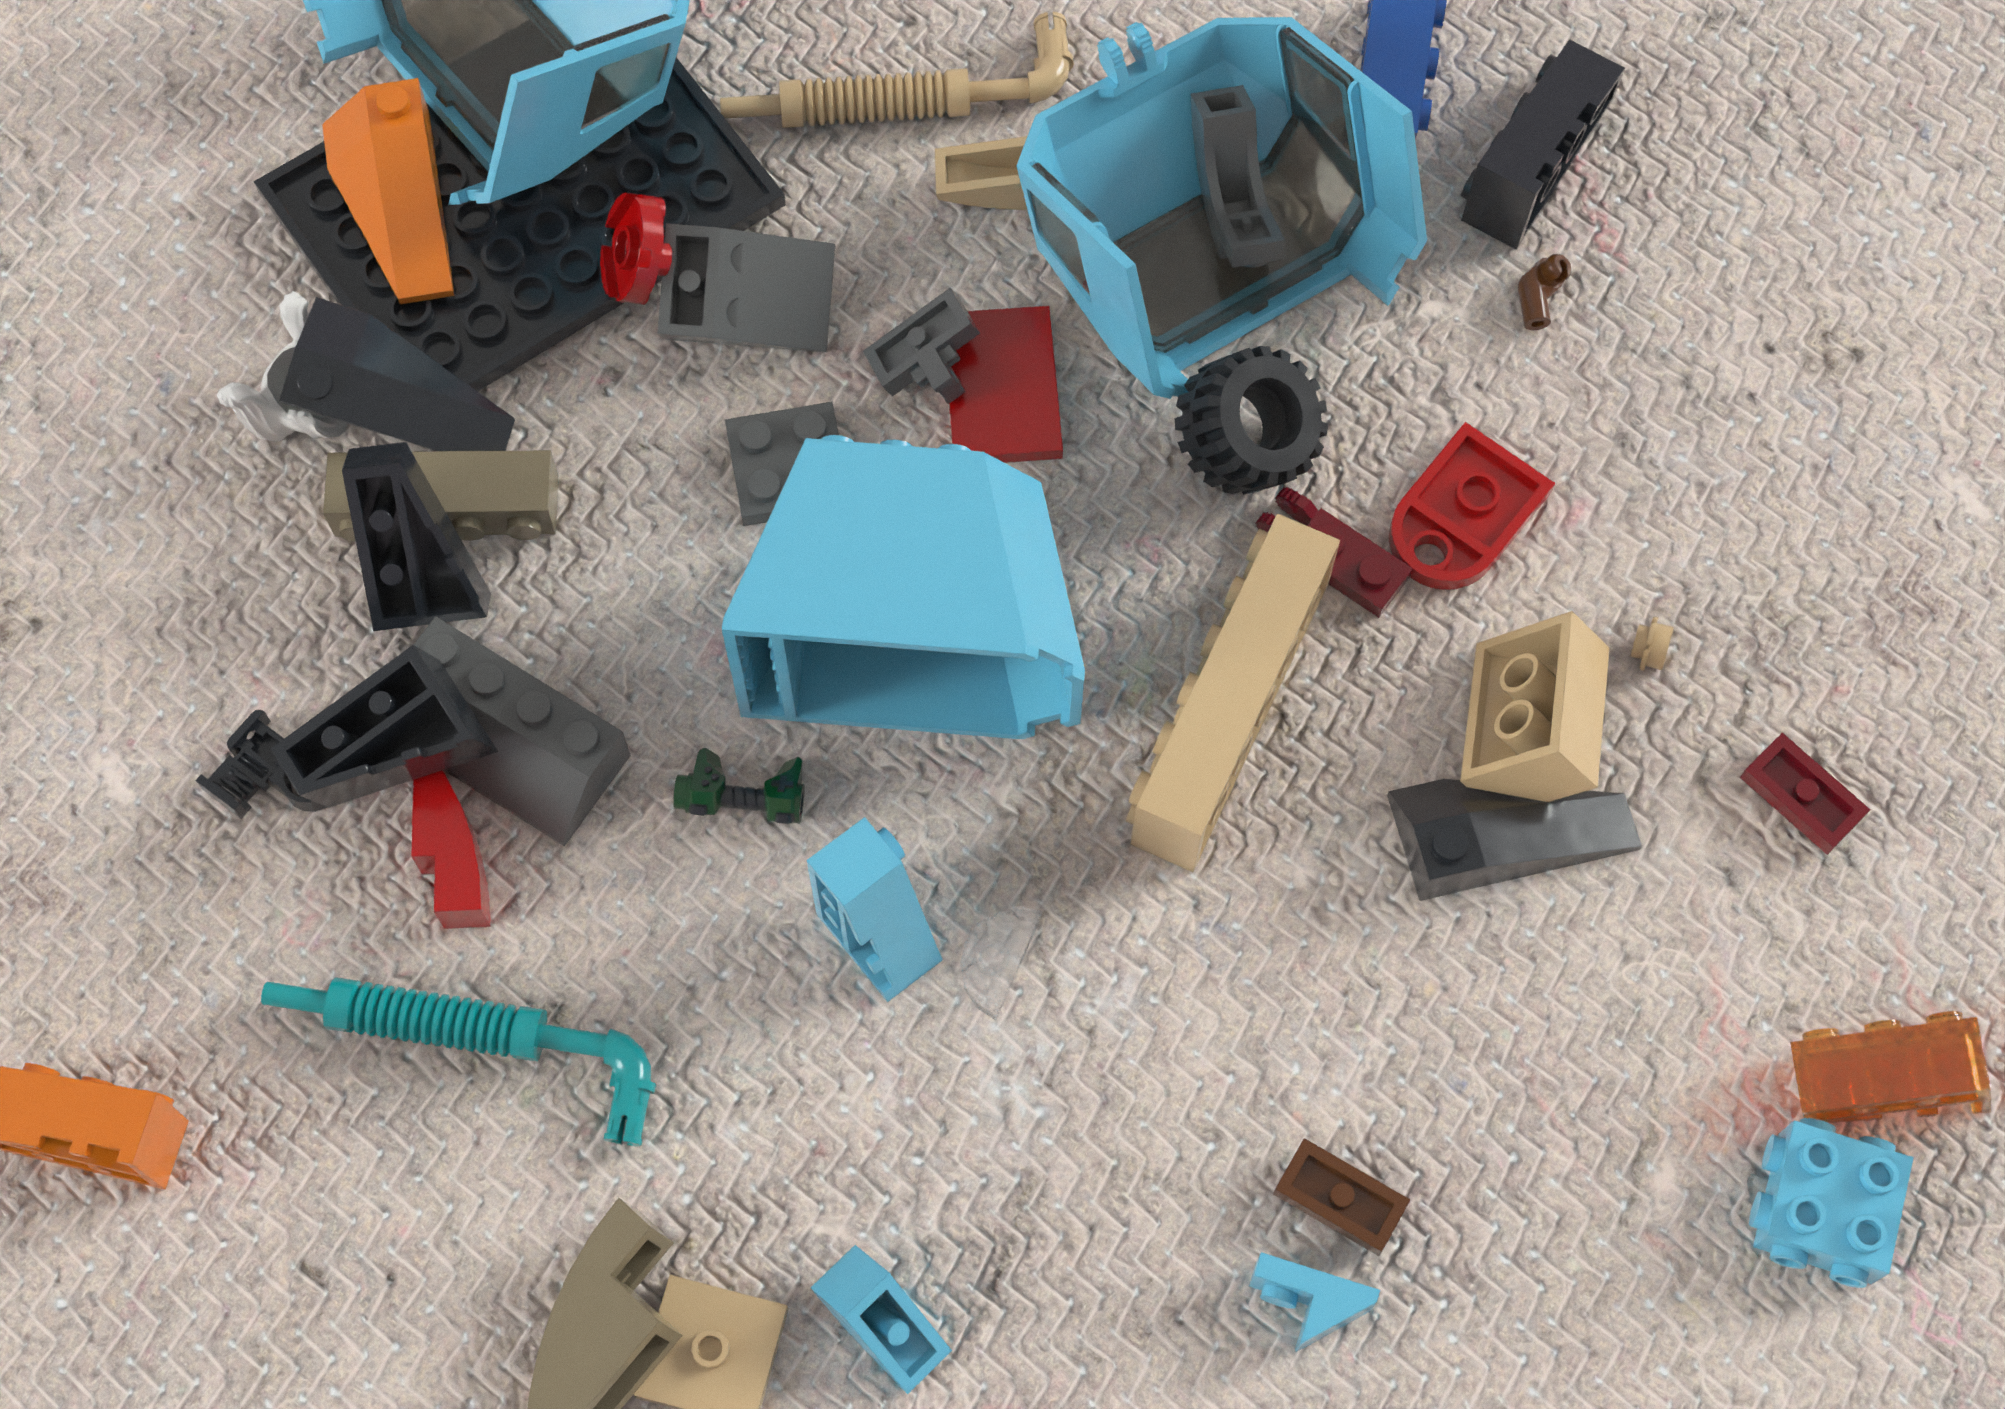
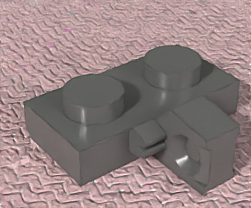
(925, 348)

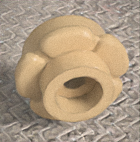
(1652, 644)

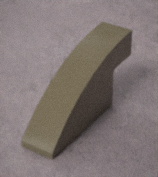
(600, 1331)

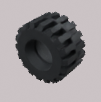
(1287, 413)

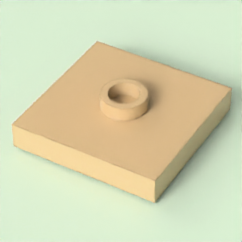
(723, 1348)

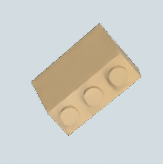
(1537, 711)

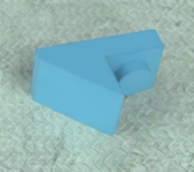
(1329, 1298)

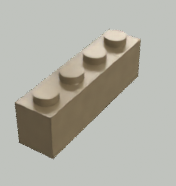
(478, 490)

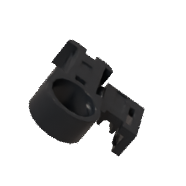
(251, 769)

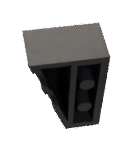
(407, 543)

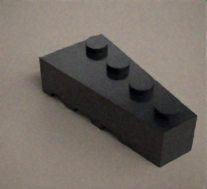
(1539, 143)

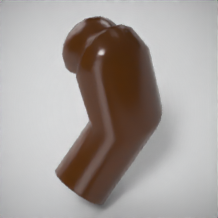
(1538, 286)

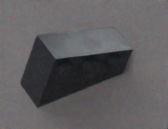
(384, 733)

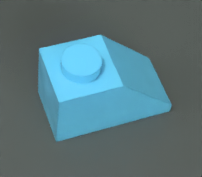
(881, 1318)

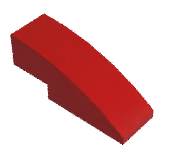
(448, 848)

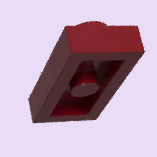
(1804, 793)

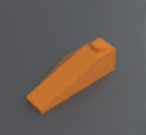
(388, 176)

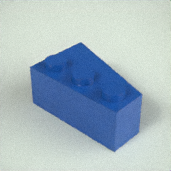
(1399, 51)

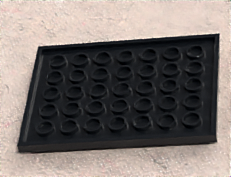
(530, 260)

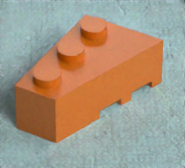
(89, 1124)

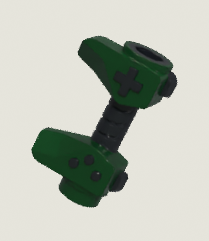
(707, 791)

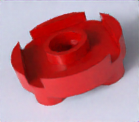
(637, 248)

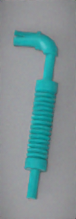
(481, 1027)

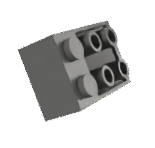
(746, 289)

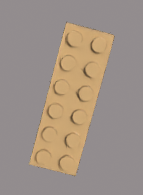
(1231, 691)

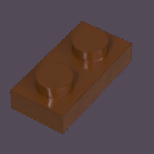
(1341, 1197)

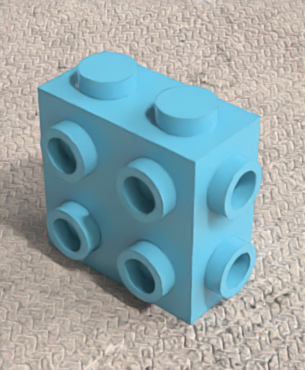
(1831, 1202)

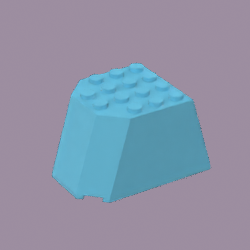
(906, 597)

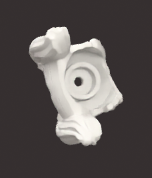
(262, 410)

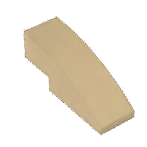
(981, 174)

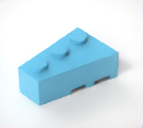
(872, 907)

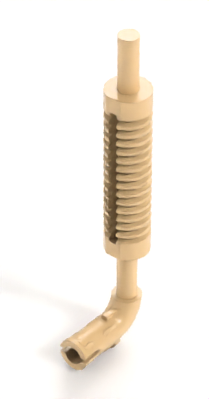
(910, 95)

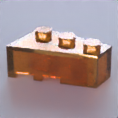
(1892, 1069)

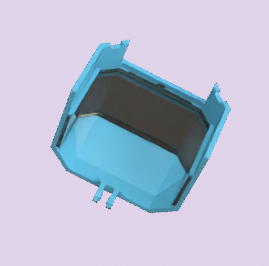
(519, 78)
(1124, 207)

